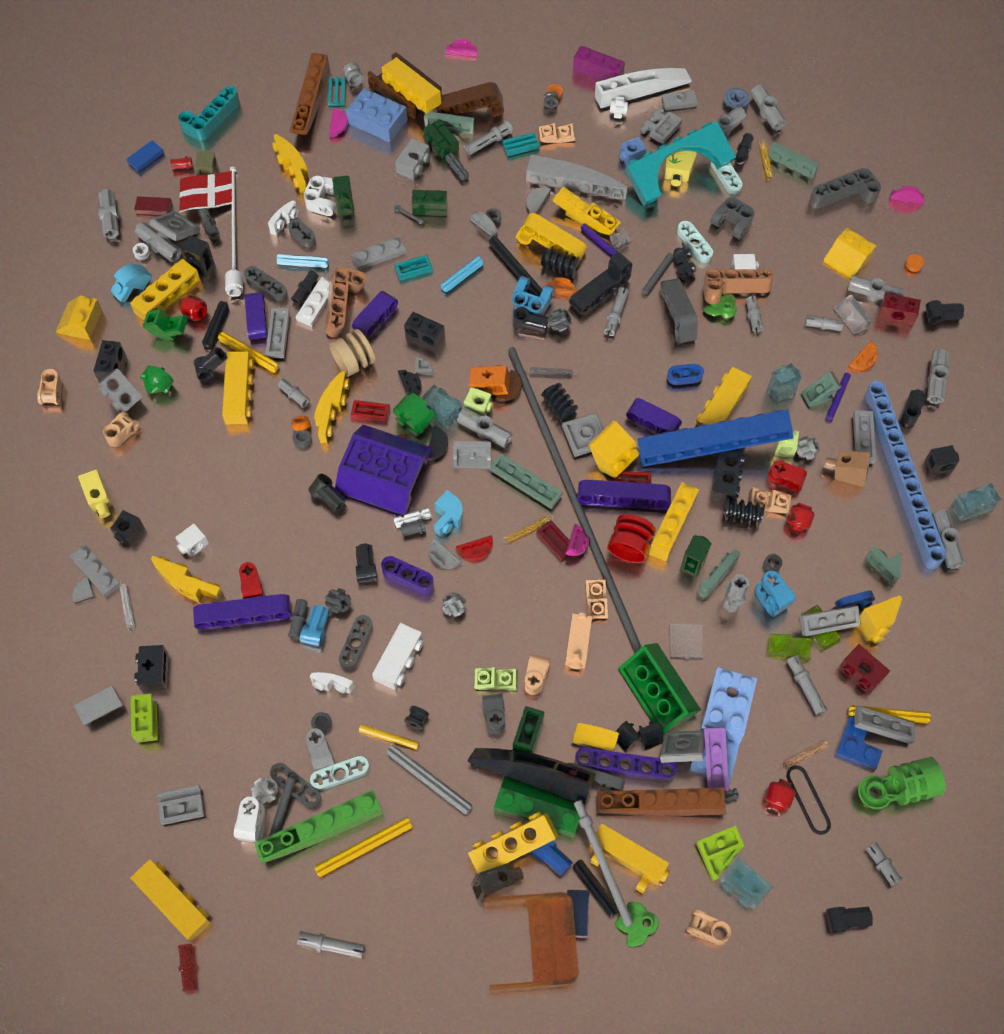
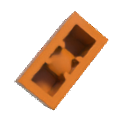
(490, 379)

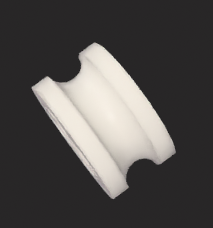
(141, 246)

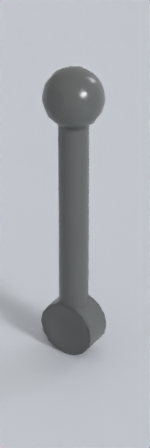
(397, 208)

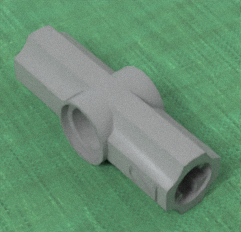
(768, 107)
(731, 120)
(108, 214)
(158, 241)
(873, 289)
(939, 368)
(493, 432)
(954, 556)
(735, 593)

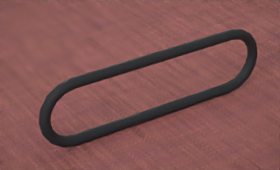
(816, 795)

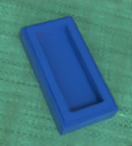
(145, 155)

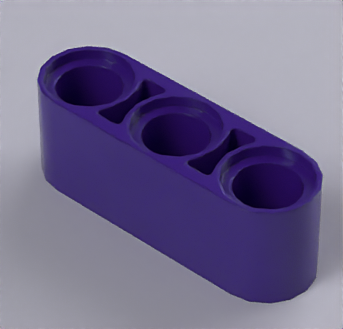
(375, 313)
(256, 315)
(652, 417)
(402, 568)

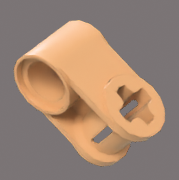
(50, 391)
(121, 429)
(536, 672)
(707, 928)

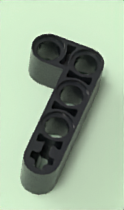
(603, 285)

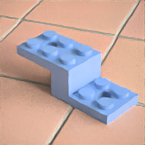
(727, 713)

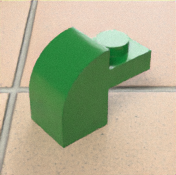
(163, 326)

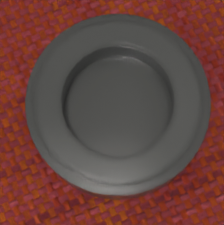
(302, 438)
(321, 721)

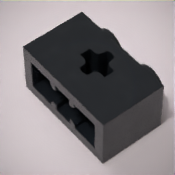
(155, 677)

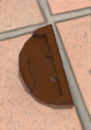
(514, 388)

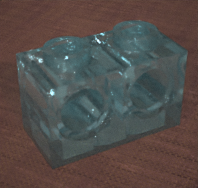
(976, 502)

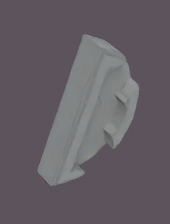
(537, 198)
(484, 223)
(442, 556)

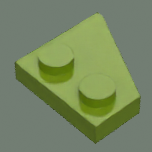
(720, 850)

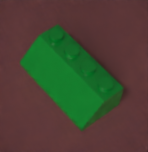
(659, 687)
(520, 800)

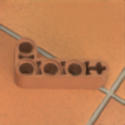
(735, 281)
(340, 302)

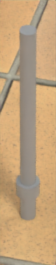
(586, 823)

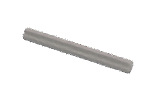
(429, 779)

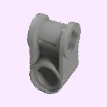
(319, 752)

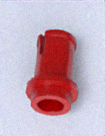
(182, 163)

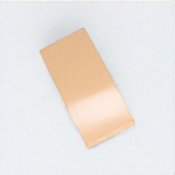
(553, 134)
(774, 501)
(596, 599)

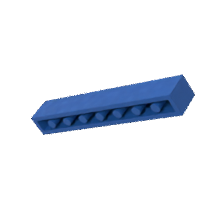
(715, 438)

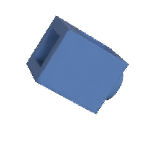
(632, 150)

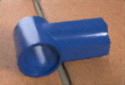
(553, 857)

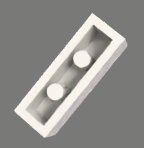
(398, 656)

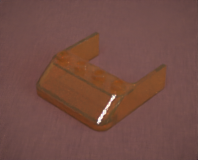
(551, 940)

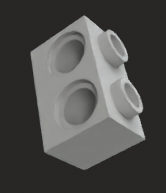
(122, 386)

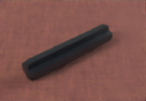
(215, 324)
(596, 888)

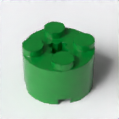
(413, 413)

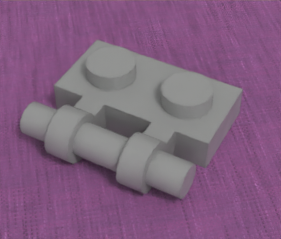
(664, 129)

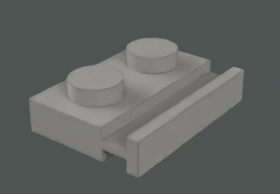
(180, 805)

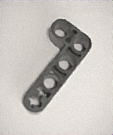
(859, 181)
(680, 309)

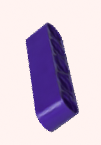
(624, 494)
(241, 611)
(635, 762)

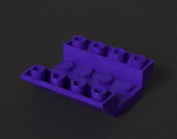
(381, 468)

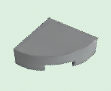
(422, 367)
(82, 590)

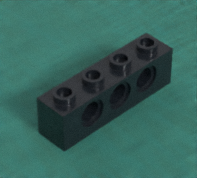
(721, 489)

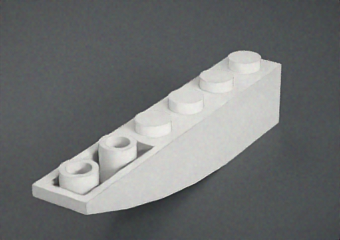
(639, 84)

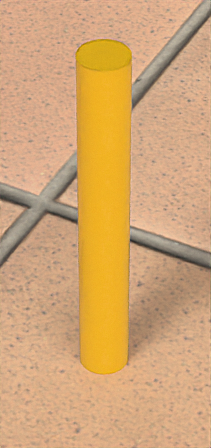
(389, 736)

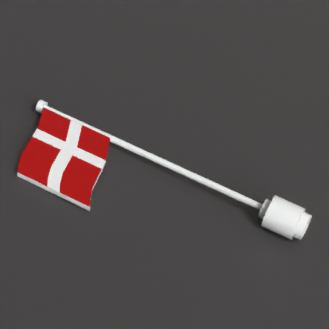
(212, 192)

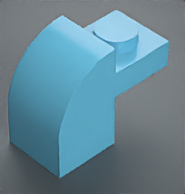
(128, 278)
(451, 511)

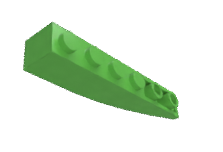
(320, 827)

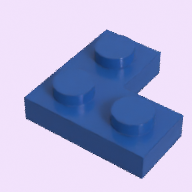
(855, 750)

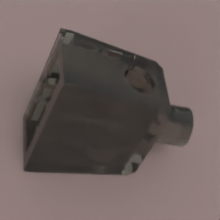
(489, 885)

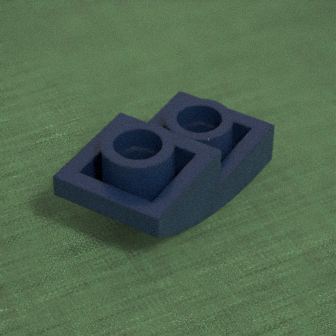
(580, 902)

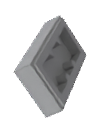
(679, 100)

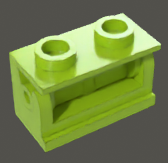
(144, 718)

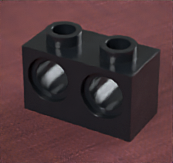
(198, 254)
(424, 331)
(109, 358)

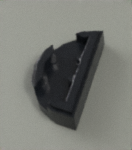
(410, 382)
(439, 443)

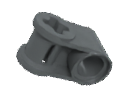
(494, 710)

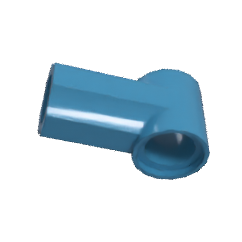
(314, 631)

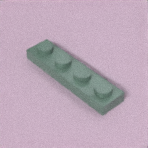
(526, 481)

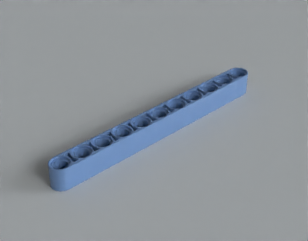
(907, 480)

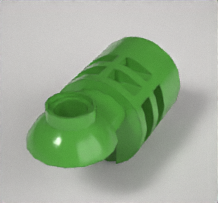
(904, 784)

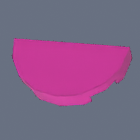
(461, 47)
(338, 122)
(908, 194)
(578, 541)

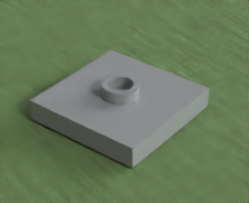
(174, 226)
(581, 432)
(683, 746)

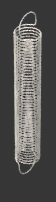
(127, 606)

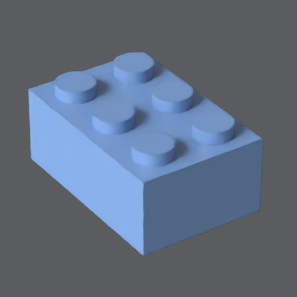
(376, 115)

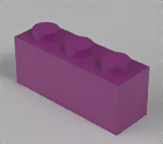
(597, 64)

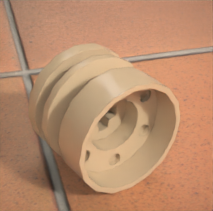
(353, 352)

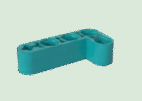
(212, 116)

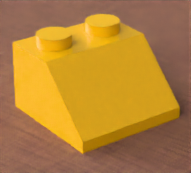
(849, 253)
(80, 317)
(613, 449)
(878, 619)

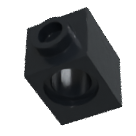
(942, 459)
(124, 520)

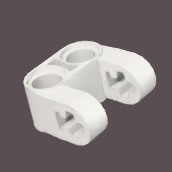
(315, 196)
(249, 821)

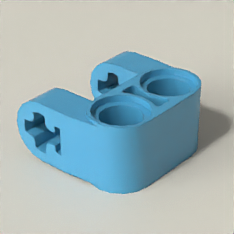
(530, 300)
(779, 597)

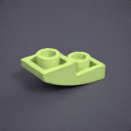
(496, 680)

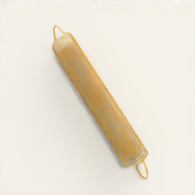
(768, 159)
(541, 521)

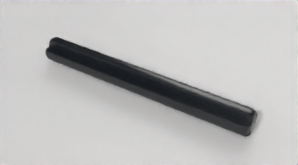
(512, 262)

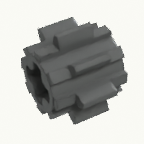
(560, 320)
(337, 600)

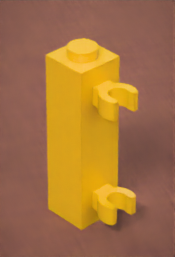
(631, 856)

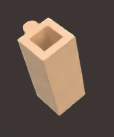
(578, 641)

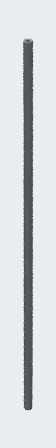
(574, 498)

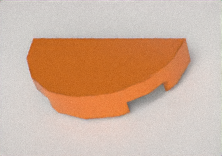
(562, 286)
(865, 358)

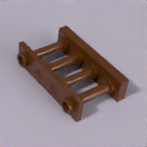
(388, 91)

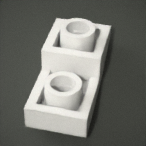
(283, 215)
(327, 680)

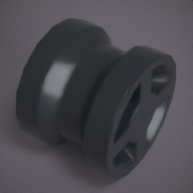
(416, 717)

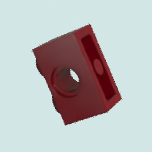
(899, 309)
(862, 658)

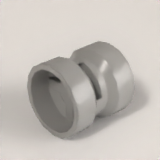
(353, 74)

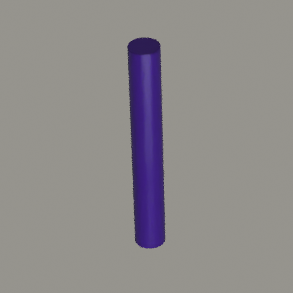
(598, 239)
(838, 396)

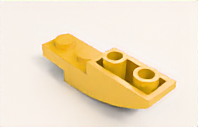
(291, 161)
(587, 214)
(330, 403)
(181, 580)

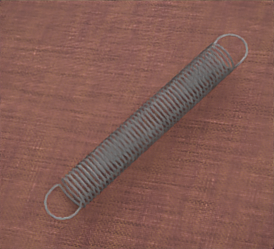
(550, 371)

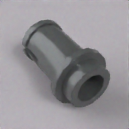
(413, 528)

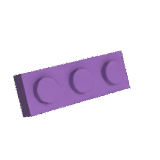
(716, 757)

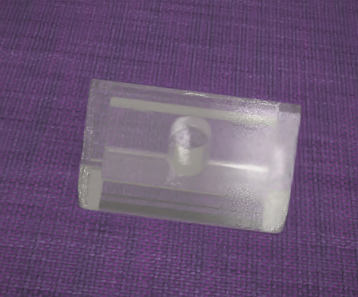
(853, 314)

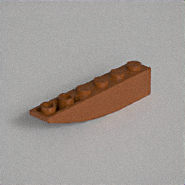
(310, 93)
(663, 802)

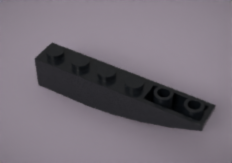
(537, 771)

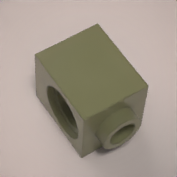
(205, 163)

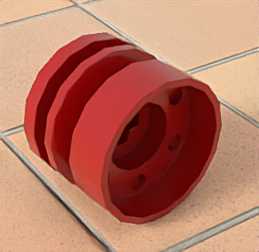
(631, 538)

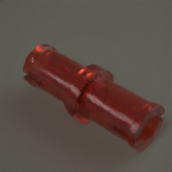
(187, 967)

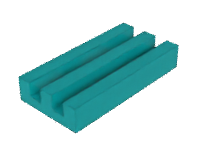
(336, 81)
(519, 142)
(414, 269)

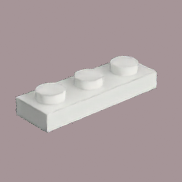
(315, 303)

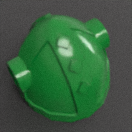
(156, 380)

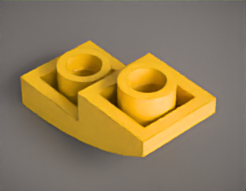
(594, 737)

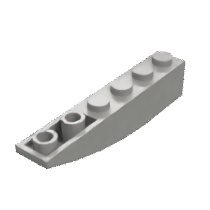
(573, 177)

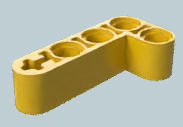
(550, 235)

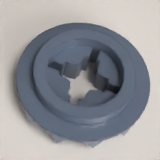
(740, 94)

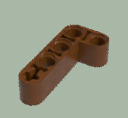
(473, 98)

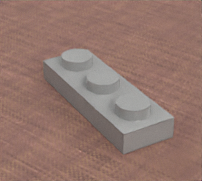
(378, 253)
(277, 333)
(864, 433)
(95, 570)
(830, 620)
(884, 725)

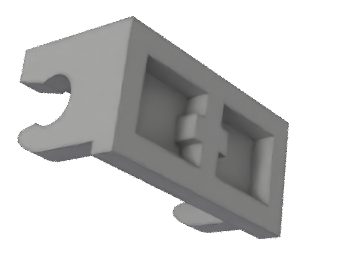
(471, 454)
(98, 705)

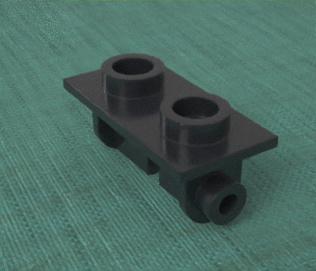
(683, 255)

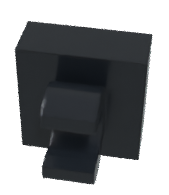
(651, 734)
(627, 735)

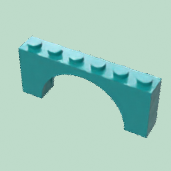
(707, 141)

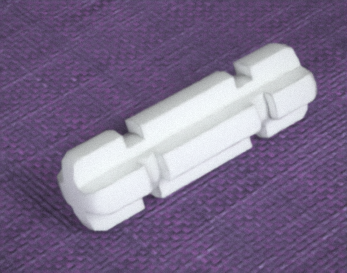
(412, 517)

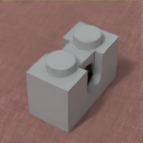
(412, 159)

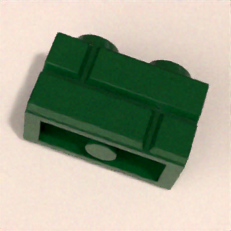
(440, 139)
(343, 195)
(429, 202)
(696, 555)
(528, 730)

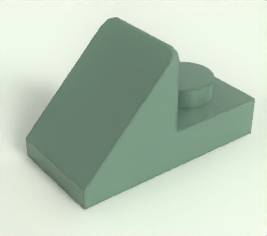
(821, 390)
(888, 568)

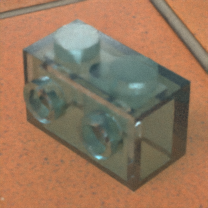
(784, 383)
(444, 406)
(745, 883)

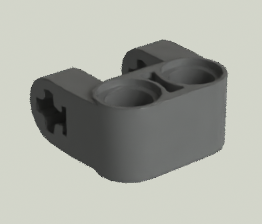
(736, 213)

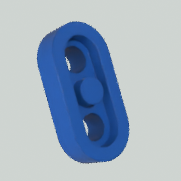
(684, 373)
(861, 599)

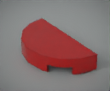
(476, 549)

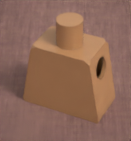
(850, 467)

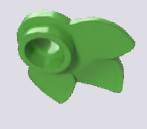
(725, 307)
(637, 931)

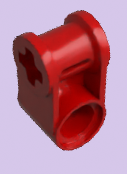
(788, 476)
(251, 584)

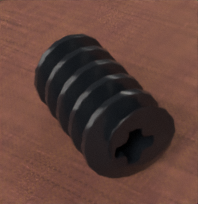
(560, 262)
(560, 402)
(743, 512)

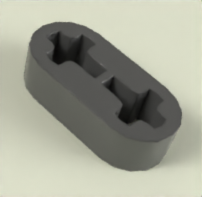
(299, 235)

